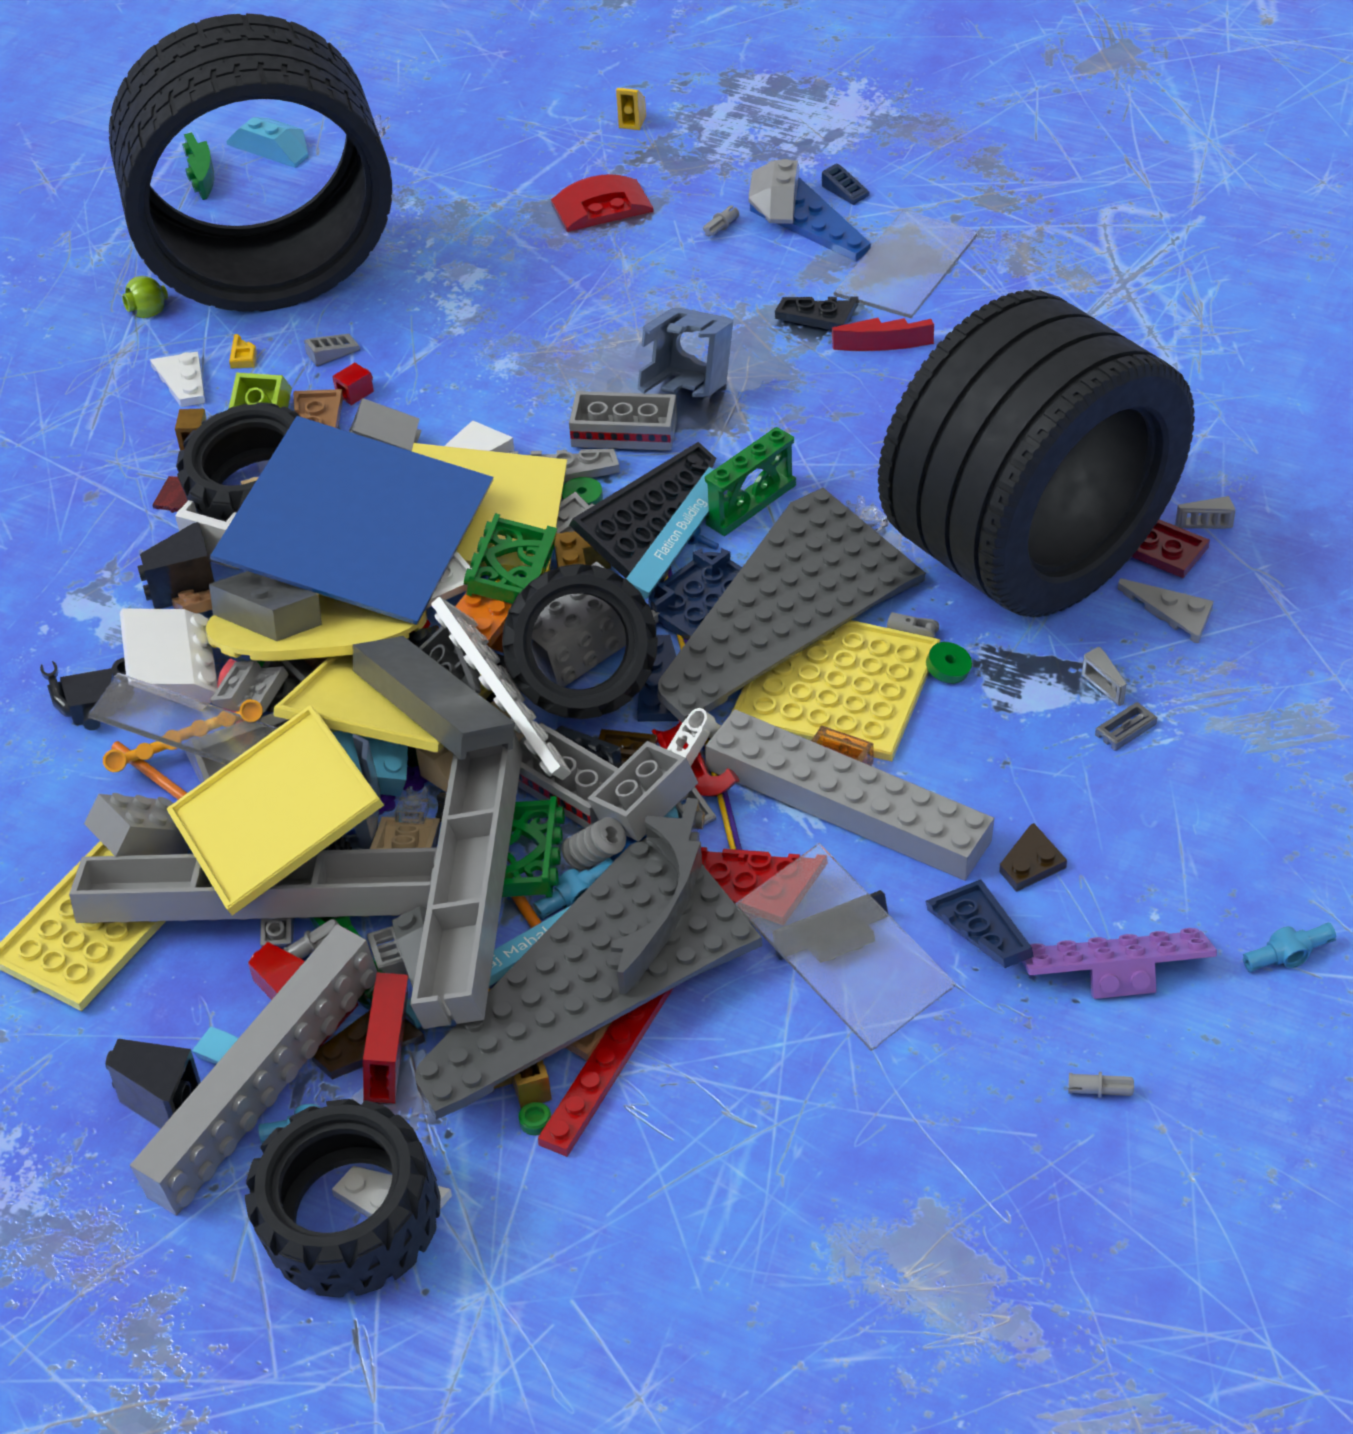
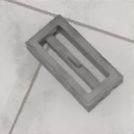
(1130, 727)

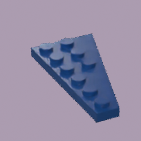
(823, 225)

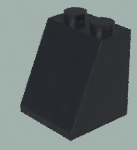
(176, 566)
(152, 1078)

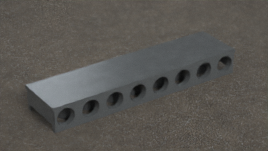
(432, 696)

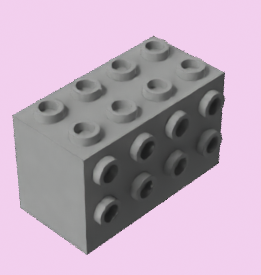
(575, 636)

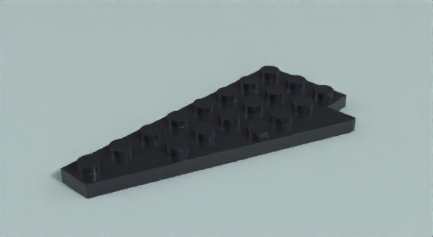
(634, 516)

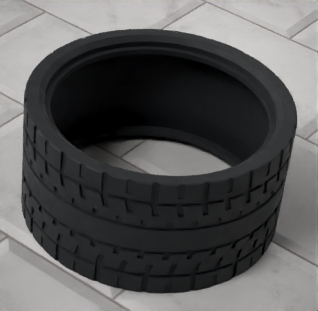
(270, 261)

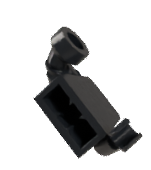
(79, 693)

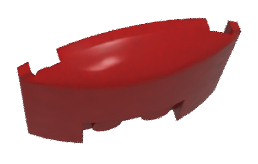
(600, 201)

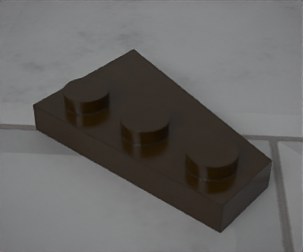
(346, 1049)

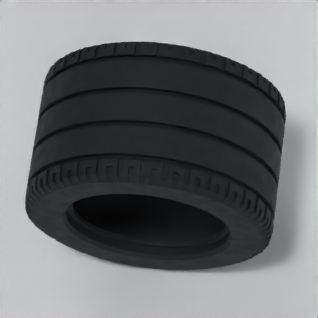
(1035, 451)

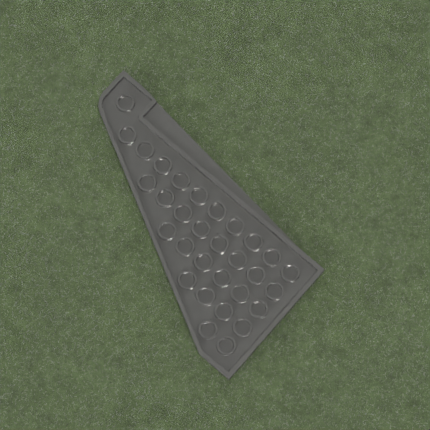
(796, 587)
(568, 977)

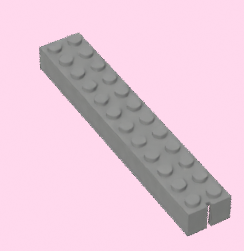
(325, 886)
(467, 888)

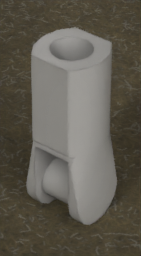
(913, 625)

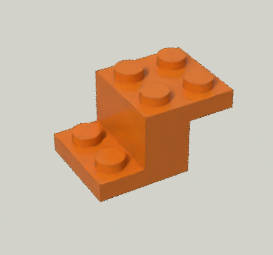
(489, 615)

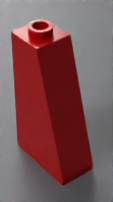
(273, 968)
(385, 1038)

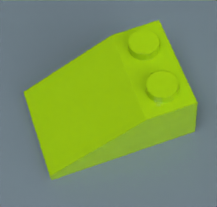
(260, 388)

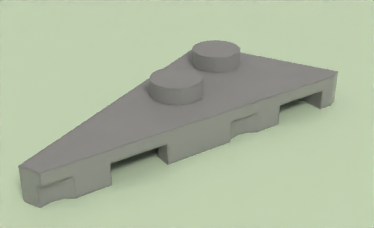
(1173, 607)

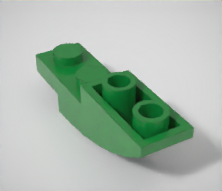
(200, 165)

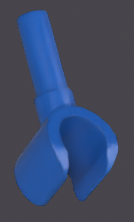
(701, 539)

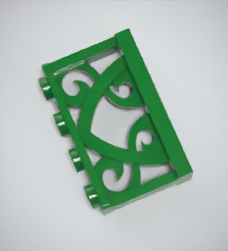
(769, 453)
(528, 538)
(546, 848)

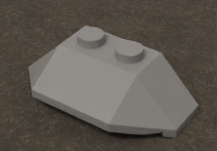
(775, 190)

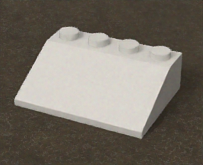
(169, 651)

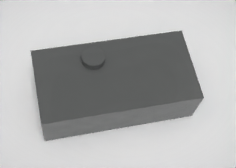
(265, 605)

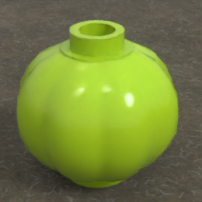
(145, 296)

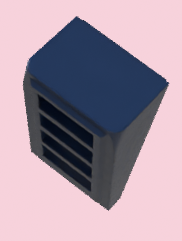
(843, 183)

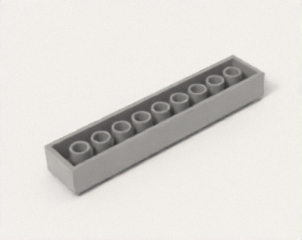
(851, 794)
(255, 1070)

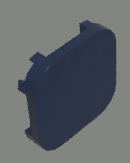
(693, 591)

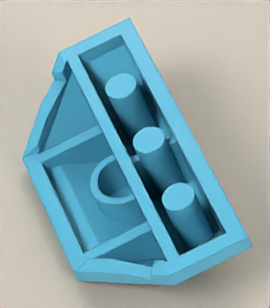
(271, 140)

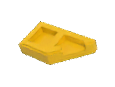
(242, 353)

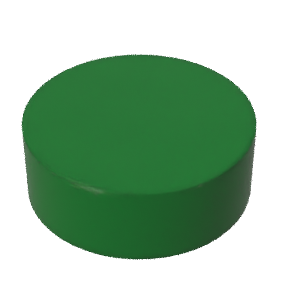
(534, 1118)

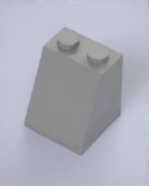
(385, 425)

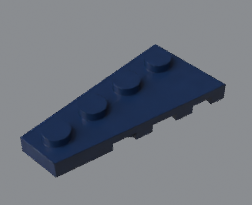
(983, 922)

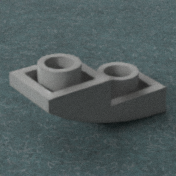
(277, 931)

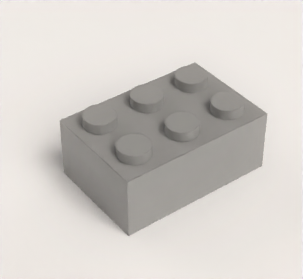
(642, 787)
(135, 825)

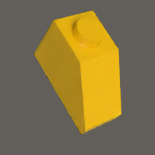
(630, 108)

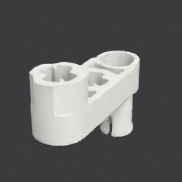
(694, 732)

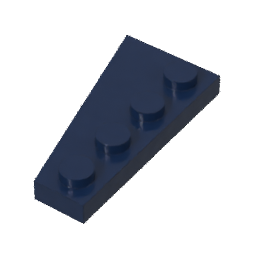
(649, 706)

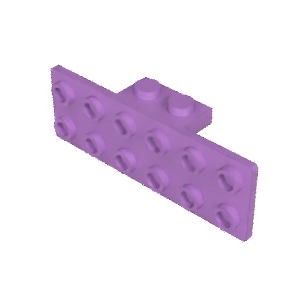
(1121, 964)

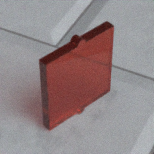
(170, 496)

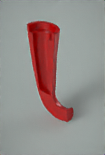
(707, 784)

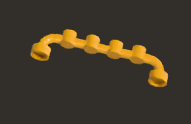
(116, 760)

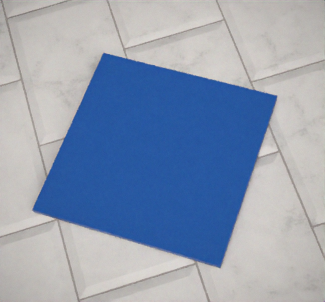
(354, 519)

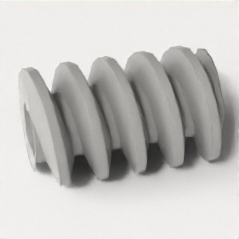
(594, 844)

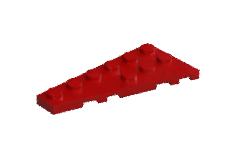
(743, 870)

